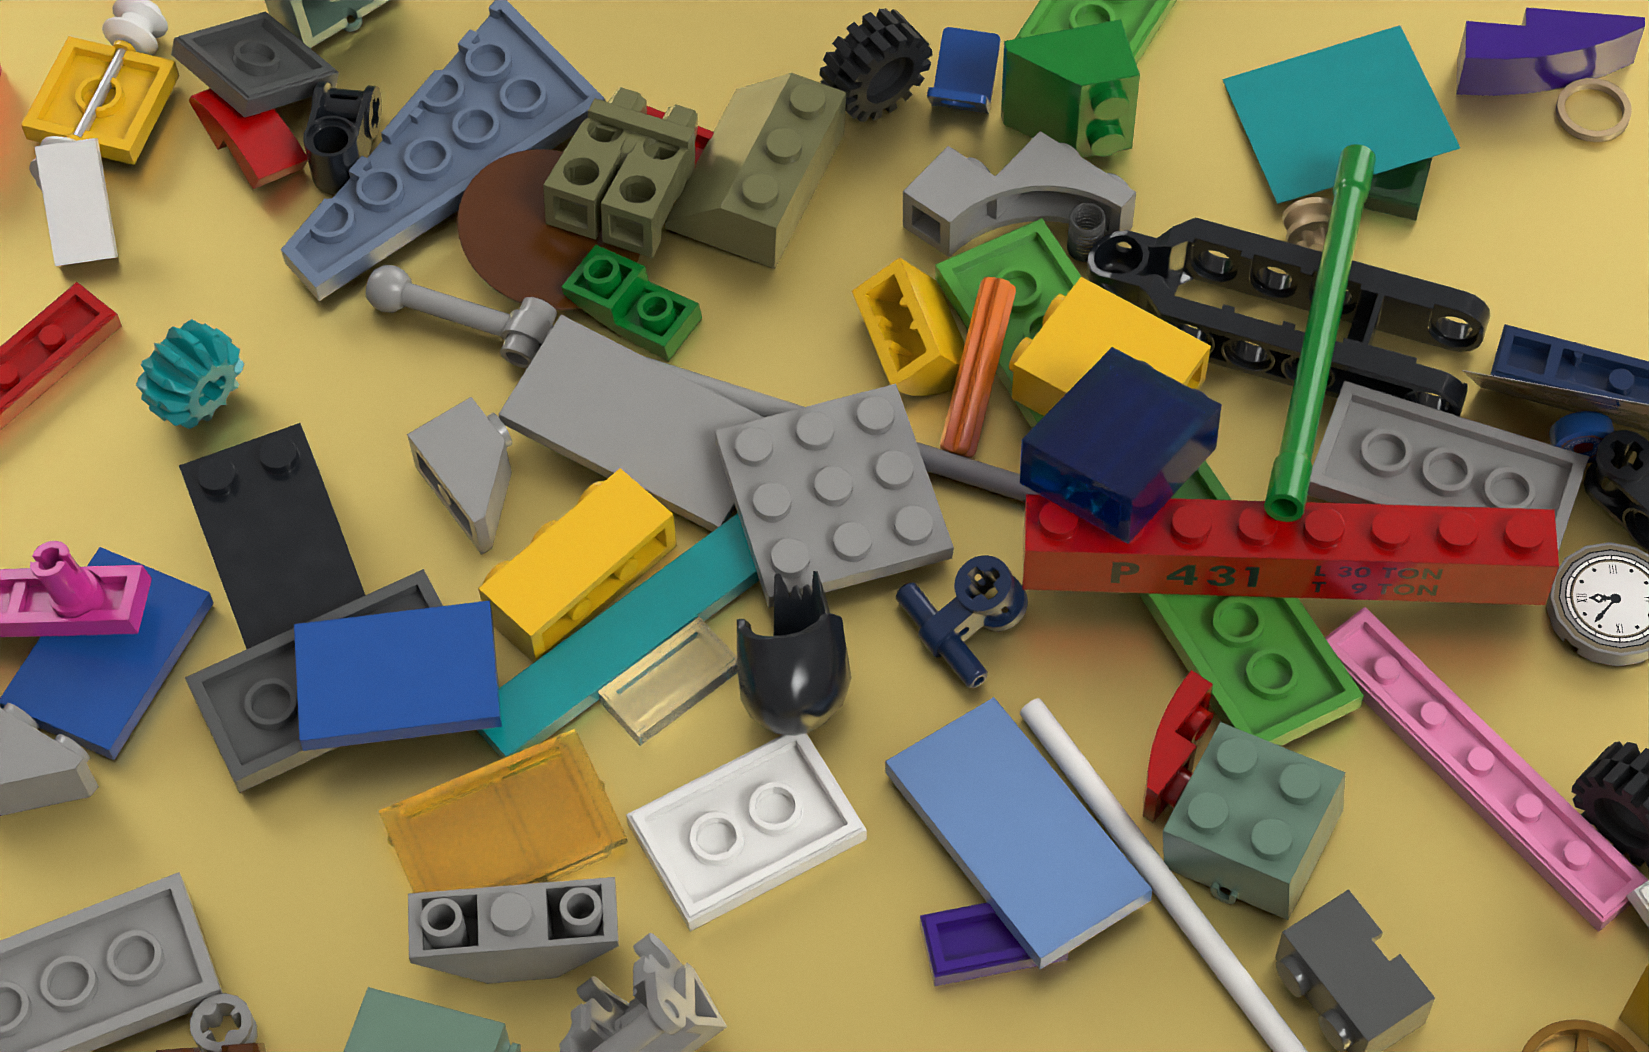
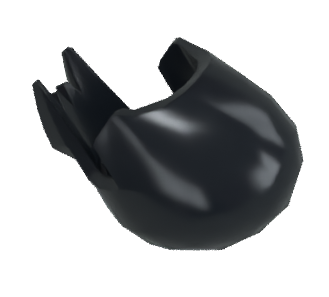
(801, 671)

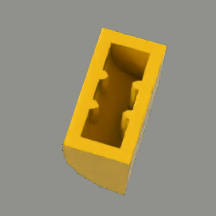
(911, 329)

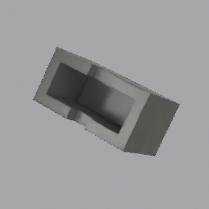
(1348, 980)

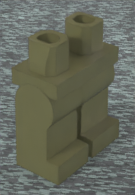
(622, 172)

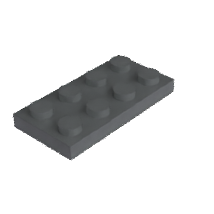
(253, 694)

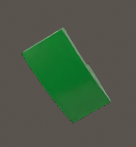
(626, 302)

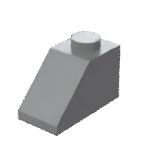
(466, 467)

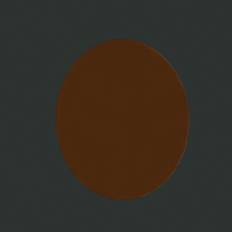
(507, 231)

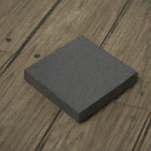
(253, 63)

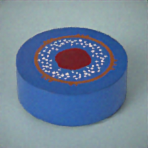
(1581, 432)

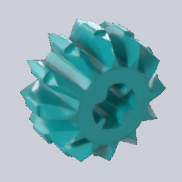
(190, 374)

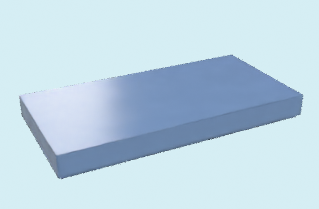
(1018, 832)

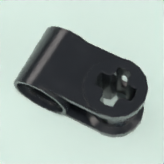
(340, 132)
(1628, 484)

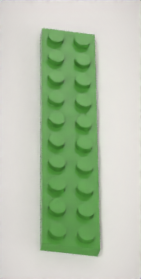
(1260, 653)

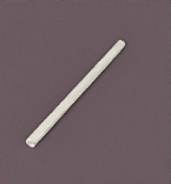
(1161, 879)

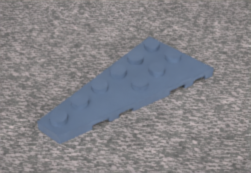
(491, 100)

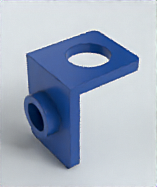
(965, 70)

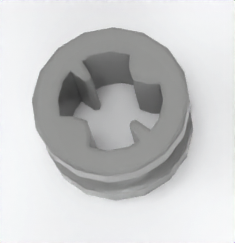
(210, 1014)

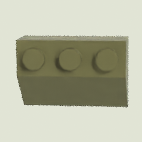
(761, 167)

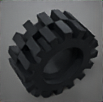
(877, 63)
(1617, 798)

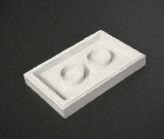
(746, 828)

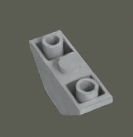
(39, 768)
(513, 929)

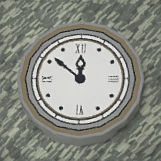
(1603, 603)

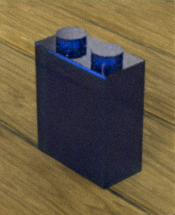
(1119, 444)

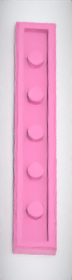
(1485, 771)

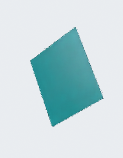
(1336, 97)

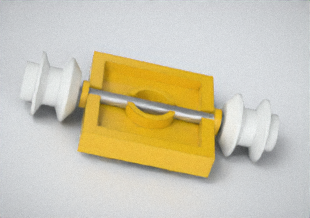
(106, 88)

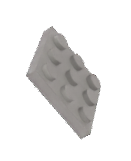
(834, 492)

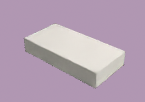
(76, 201)

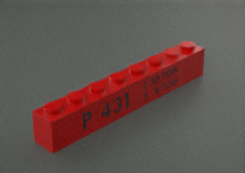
(1323, 555)

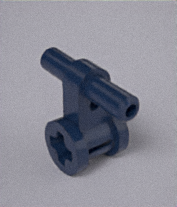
(947, 629)

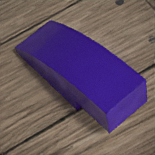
(1544, 51)

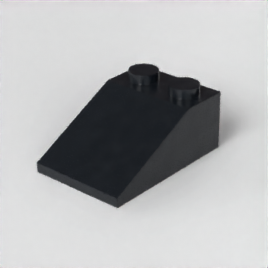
(272, 533)

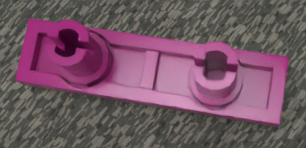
(69, 599)

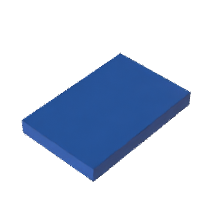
(396, 675)
(104, 683)

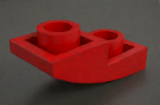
(258, 142)
(1175, 746)

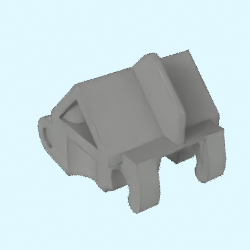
(665, 1016)

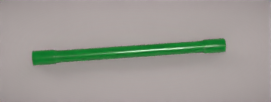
(1293, 465)

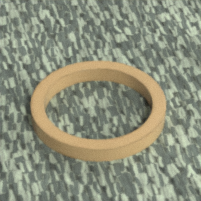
(1591, 135)

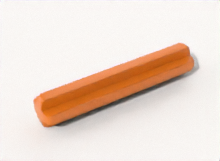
(978, 366)

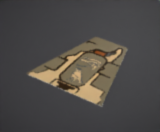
(1618, 410)

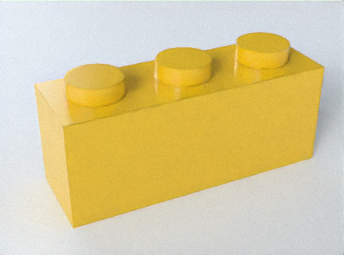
(578, 564)

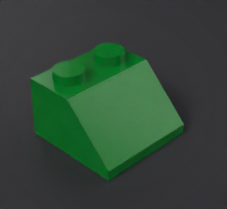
(1073, 87)

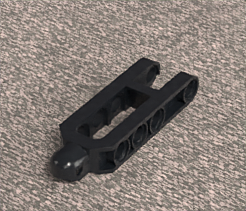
(1374, 301)

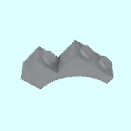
(1045, 180)

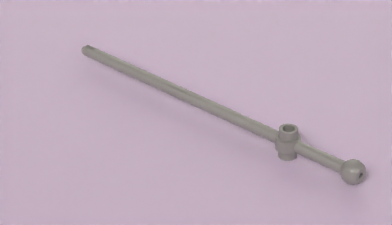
(527, 328)

